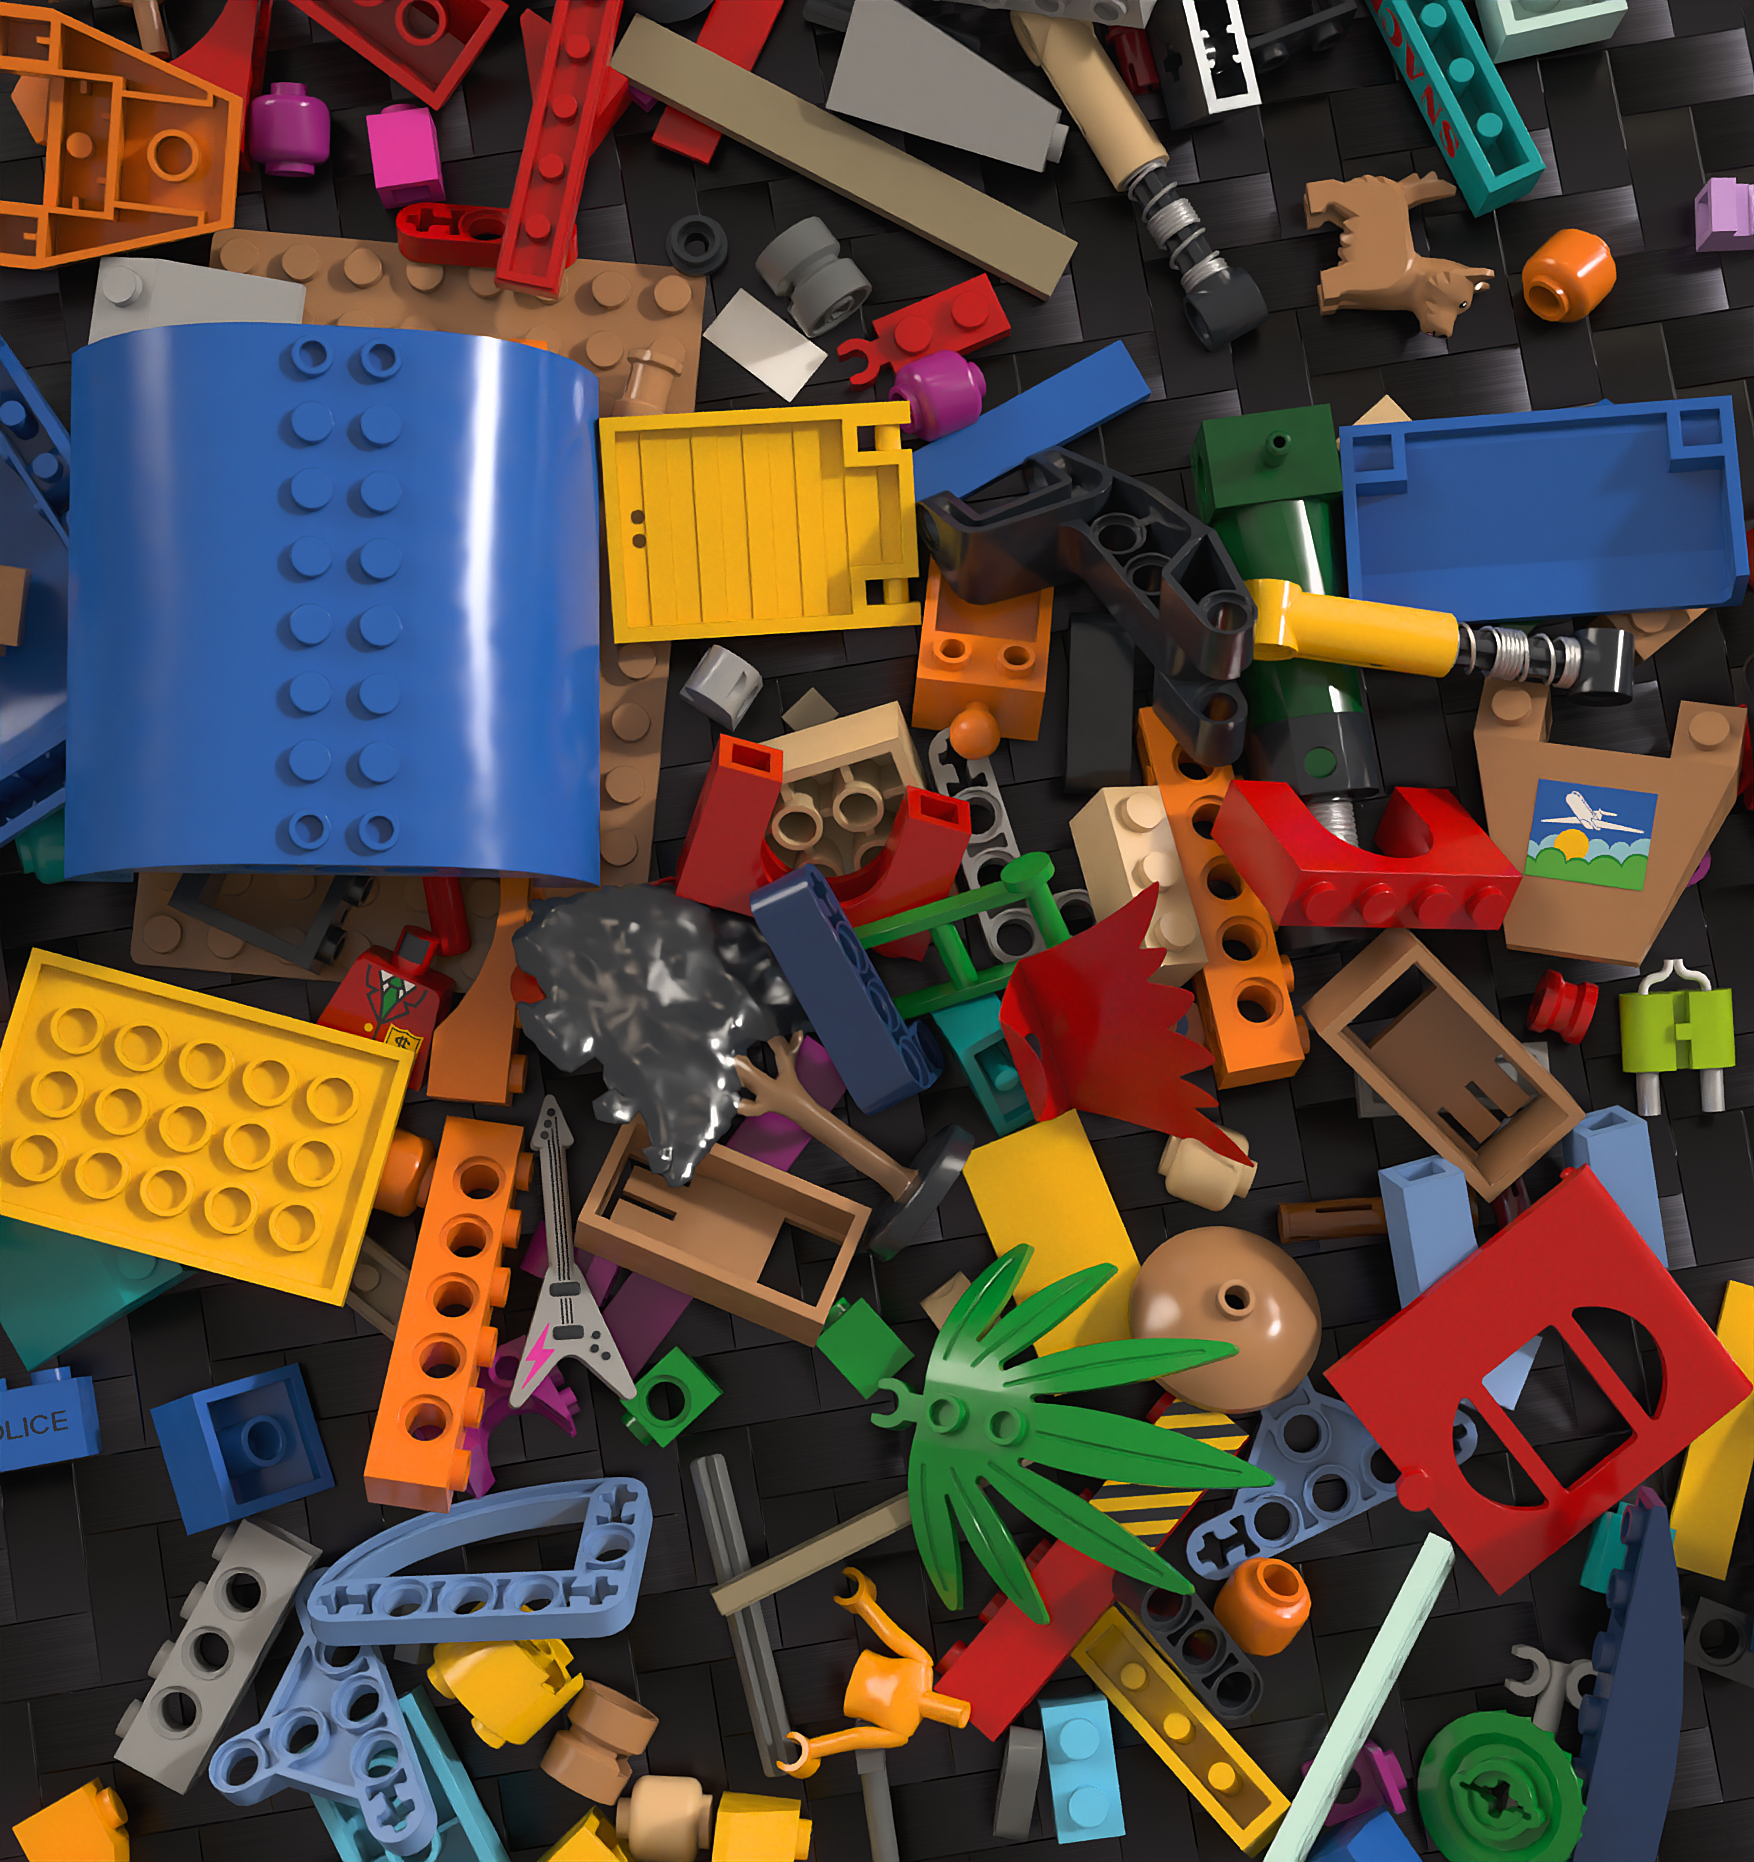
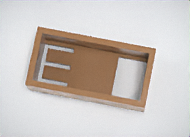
(1432, 1056)
(718, 1231)

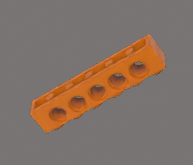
(1242, 1049)
(398, 1466)

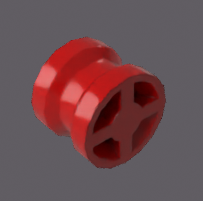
(1562, 1007)

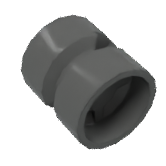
(807, 269)

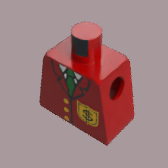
(395, 998)

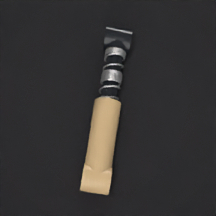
(1219, 299)

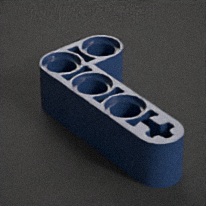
(843, 993)

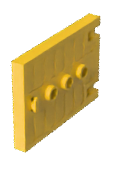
(758, 521)

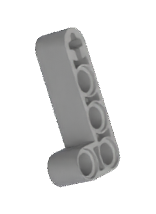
(992, 848)

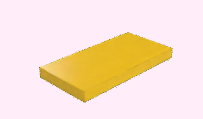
(1052, 1195)

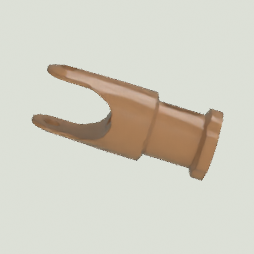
(646, 386)

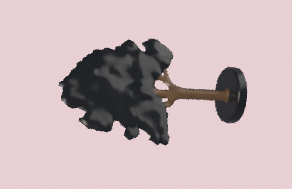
(669, 1011)

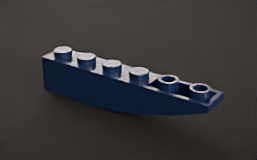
(1637, 1697)

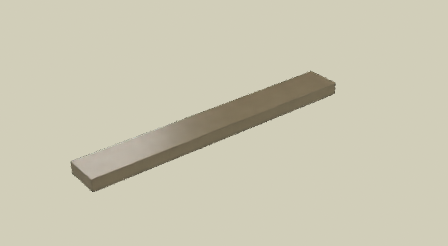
(842, 157)

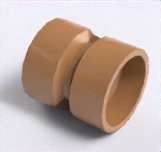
(596, 1748)

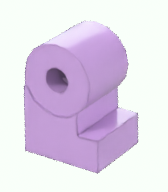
(1724, 216)

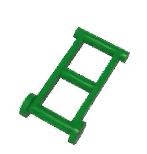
(1021, 879)

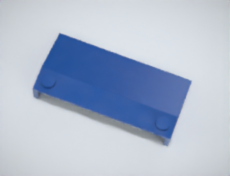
(1548, 511)

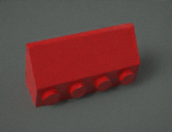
(413, 41)

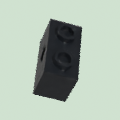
(1202, 61)

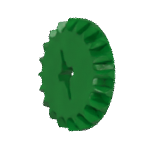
(1486, 1752)

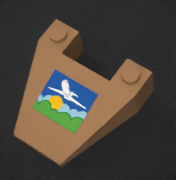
(1598, 830)

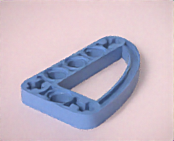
(359, 1583)

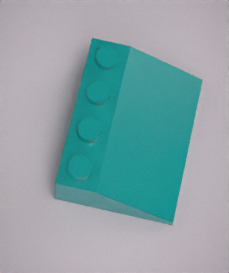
(70, 1287)

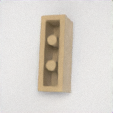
(1123, 850)

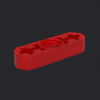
(429, 230)

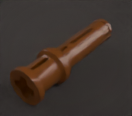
(1342, 1218)

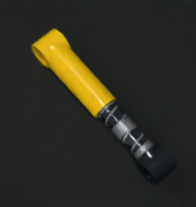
(1589, 665)

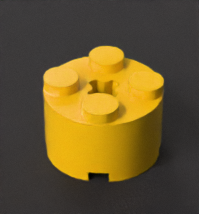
(506, 1683)

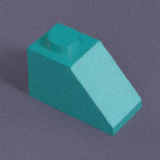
(985, 1060)

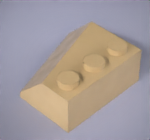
(843, 790)

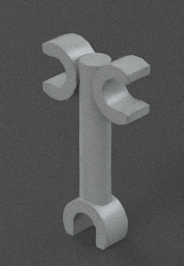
(1554, 1683)

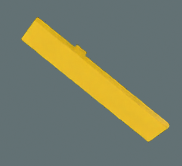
(1720, 1459)

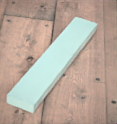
(1363, 1702)

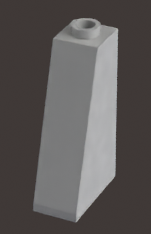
(930, 85)

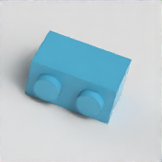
(1081, 1767)

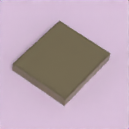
(809, 712)

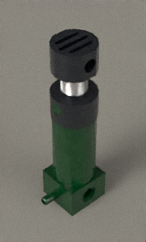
(1271, 497)

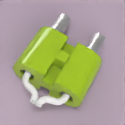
(1677, 1033)

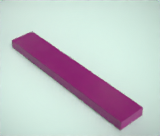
(648, 1310)

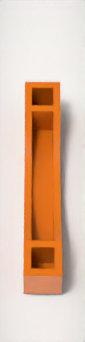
(479, 1041)

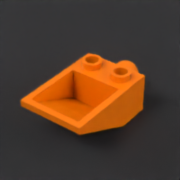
(982, 667)

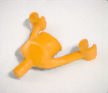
(881, 1690)

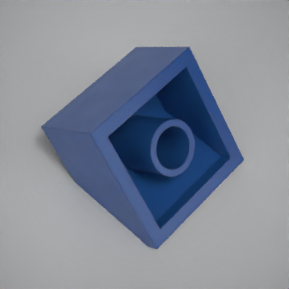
(242, 1448)

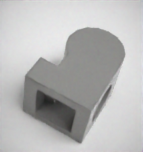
(722, 686)

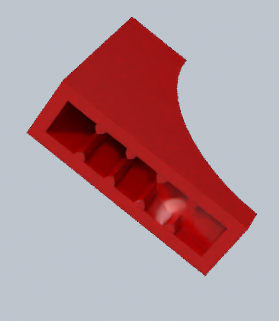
(234, 58)

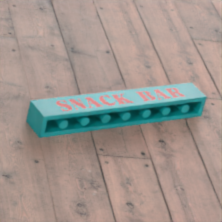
(1461, 99)

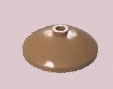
(1183, 1297)

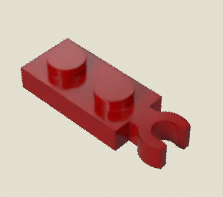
(953, 320)

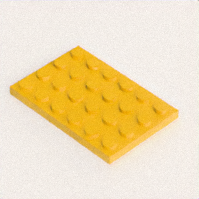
(193, 1126)

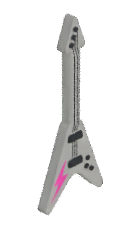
(565, 1313)

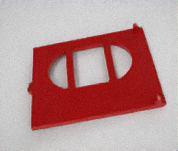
(1552, 1258)

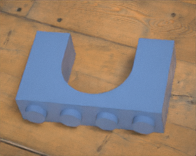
(1432, 1214)

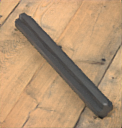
(746, 1625)

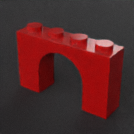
(730, 858)
(1434, 872)

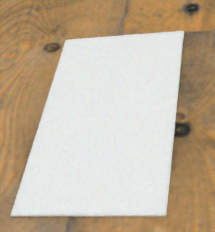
(765, 345)

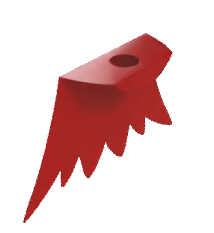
(1108, 1032)

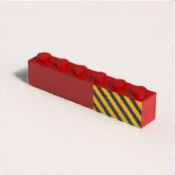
(1018, 1657)

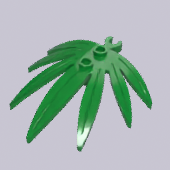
(986, 1422)

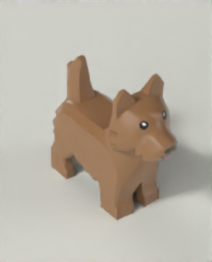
(1379, 256)

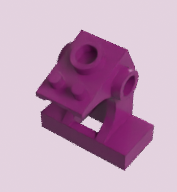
(497, 1385)

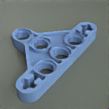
(1341, 1450)
(343, 1750)

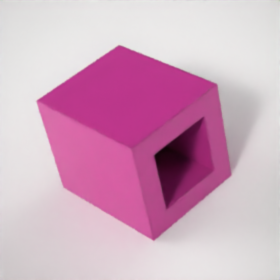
(405, 156)

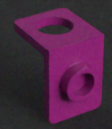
(1379, 1783)

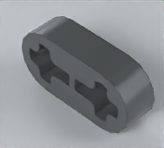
(1018, 1783)

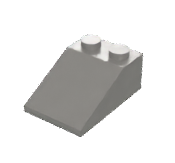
(162, 292)

